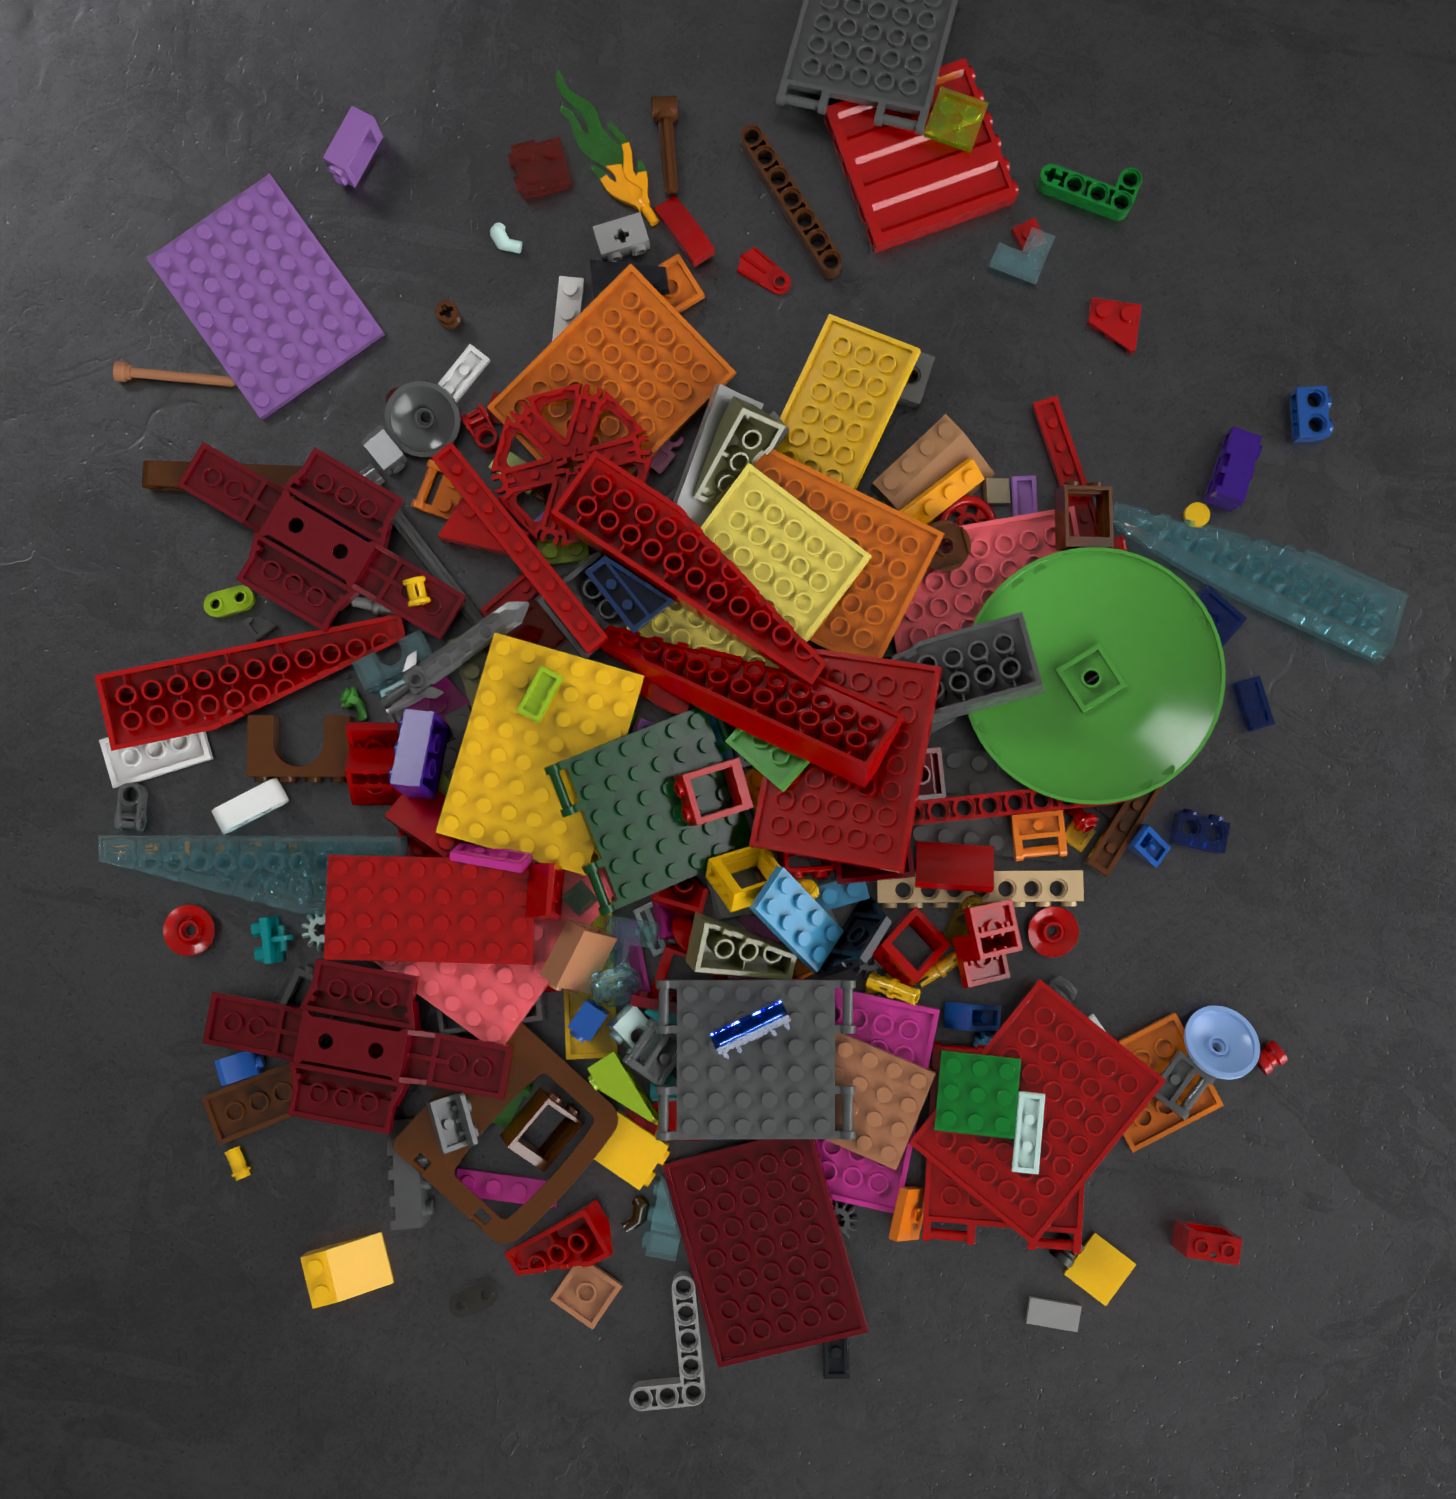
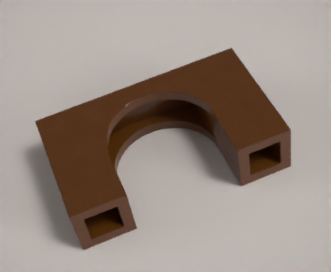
(266, 761)

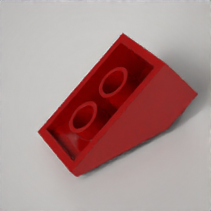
(419, 821)

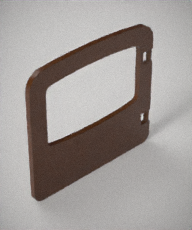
(529, 1060)

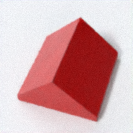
(545, 891)

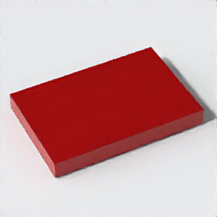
(954, 866)

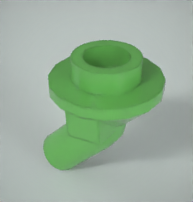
(350, 698)

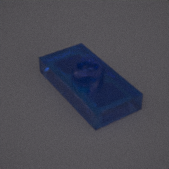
(1254, 703)

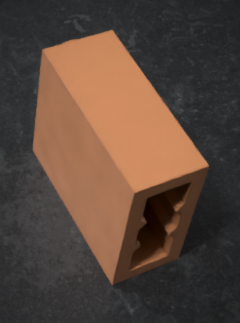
(577, 956)

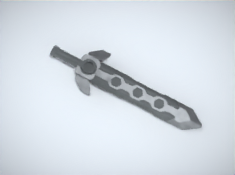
(453, 655)

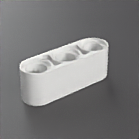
(250, 805)

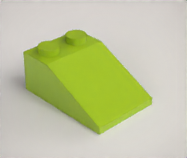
(619, 1083)

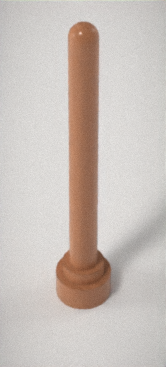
(123, 371)

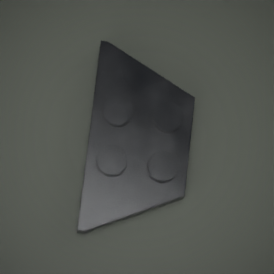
(859, 940)

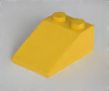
(346, 1269)

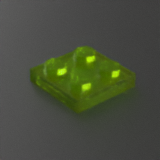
(955, 119)

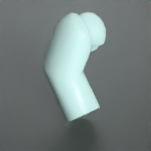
(502, 240)

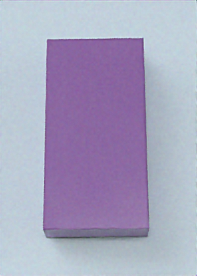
(1023, 495)

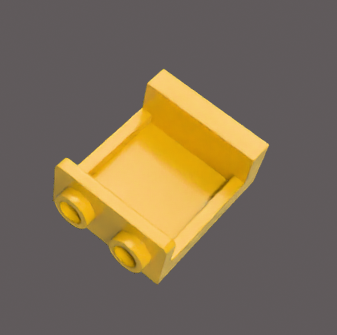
(632, 1152)

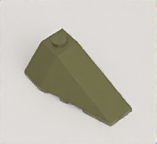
(740, 439)

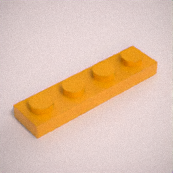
(944, 492)

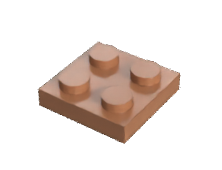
(586, 1293)

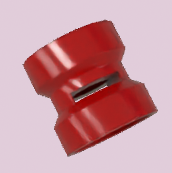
(1270, 1057)

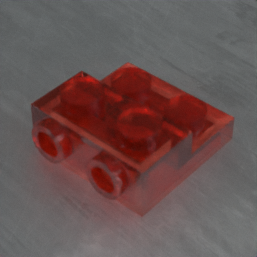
(540, 167)

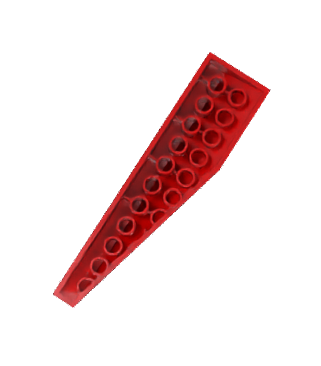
(675, 557)

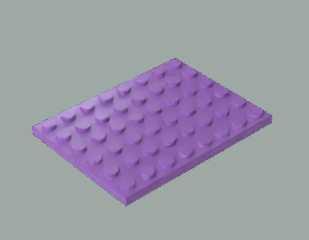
(265, 296)

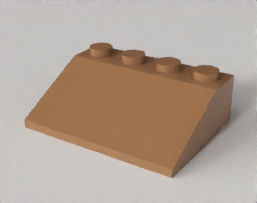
(926, 463)

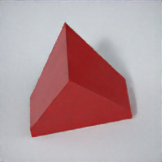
(683, 897)

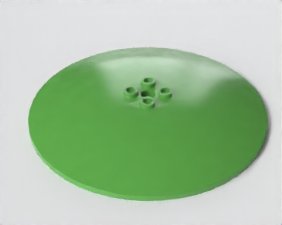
(1154, 666)

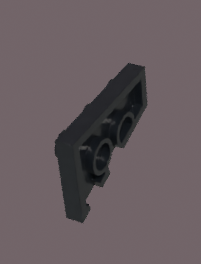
(605, 272)

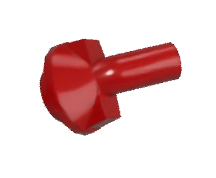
(1083, 821)

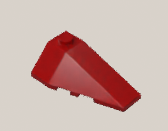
(570, 1242)

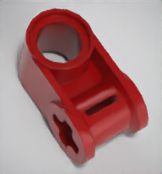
(480, 425)

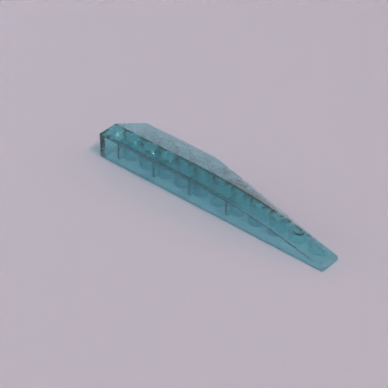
(1277, 580)

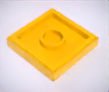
(1100, 1268)

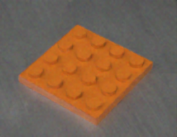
(1156, 1047)

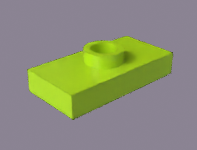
(539, 694)

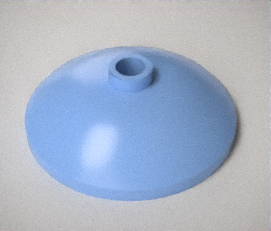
(1229, 1034)

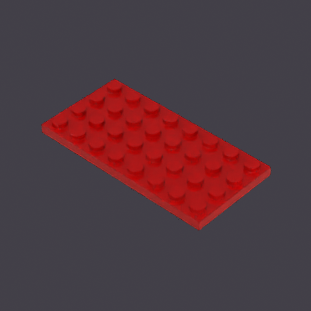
(426, 911)

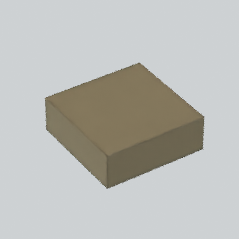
(996, 491)

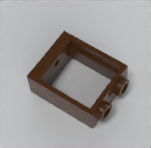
(1104, 515)
(555, 1143)

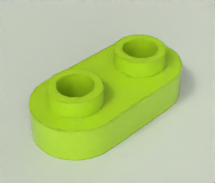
(228, 601)

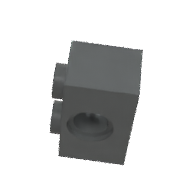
(913, 392)

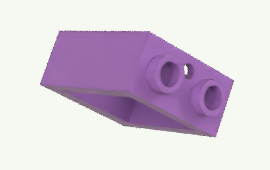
(352, 147)

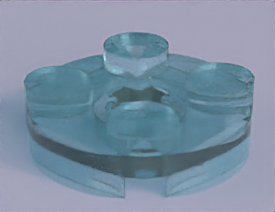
(615, 985)

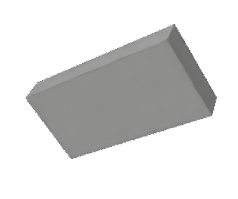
(1053, 1313)

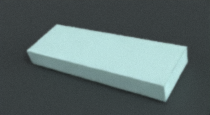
(1028, 1132)

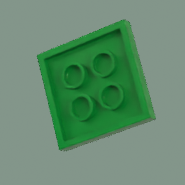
(977, 1094)

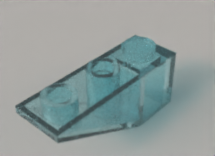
(665, 1232)

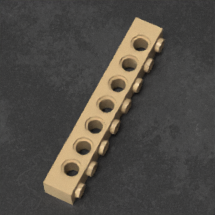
(1070, 881)

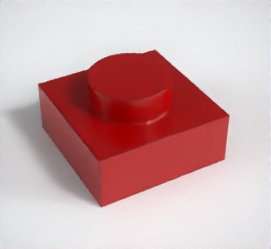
(1022, 231)

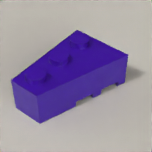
(1233, 469)

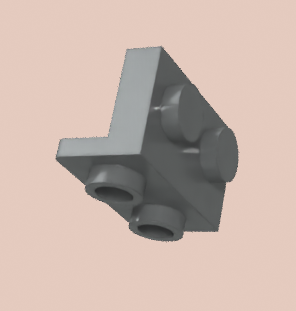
(452, 1122)

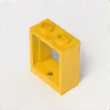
(722, 866)

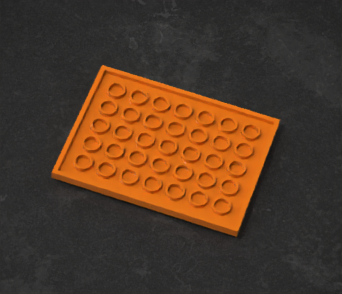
(633, 350)
(899, 547)

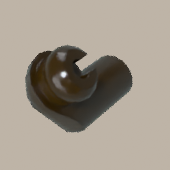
(639, 1216)

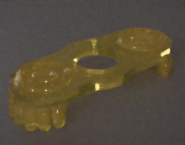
(956, 928)

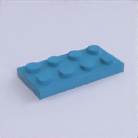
(796, 919)

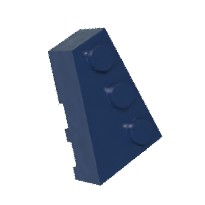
(629, 595)

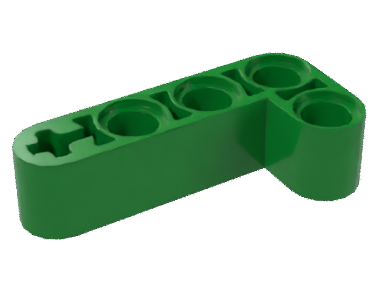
(1087, 186)

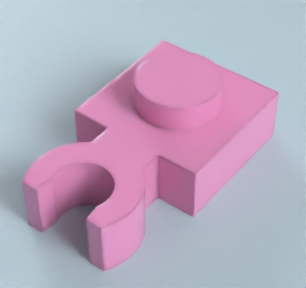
(665, 456)

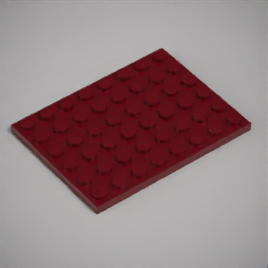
(765, 1248)

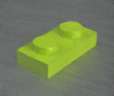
(563, 555)

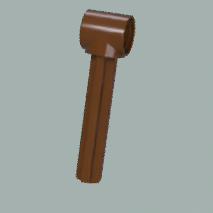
(665, 113)

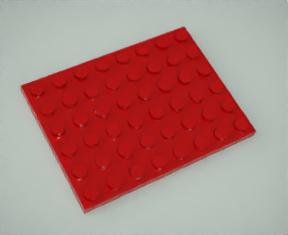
(839, 819)
(1090, 1101)

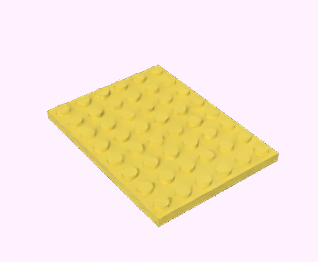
(783, 551)

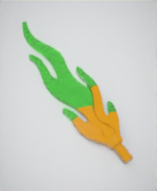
(615, 157)

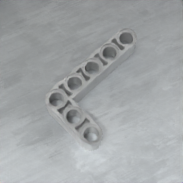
(685, 1351)

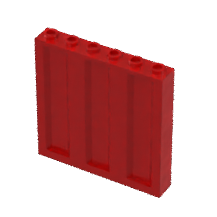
(913, 183)

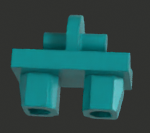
(273, 940)

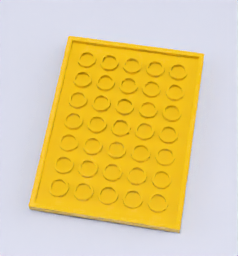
(499, 779)

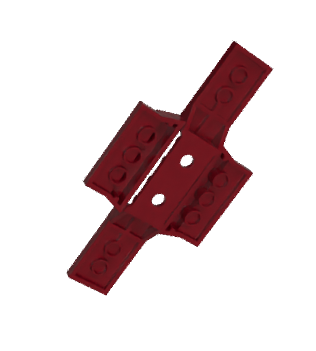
(295, 582)
(349, 1095)

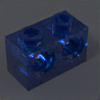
(1199, 837)

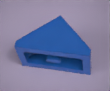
(1148, 845)

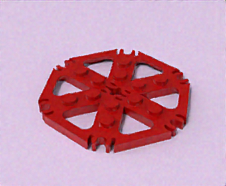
(555, 448)

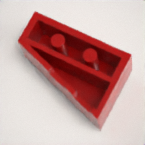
(469, 531)

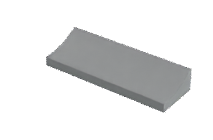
(696, 509)

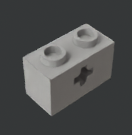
(628, 227)

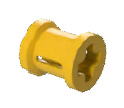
(410, 584)

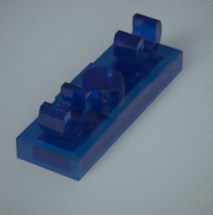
(750, 1028)

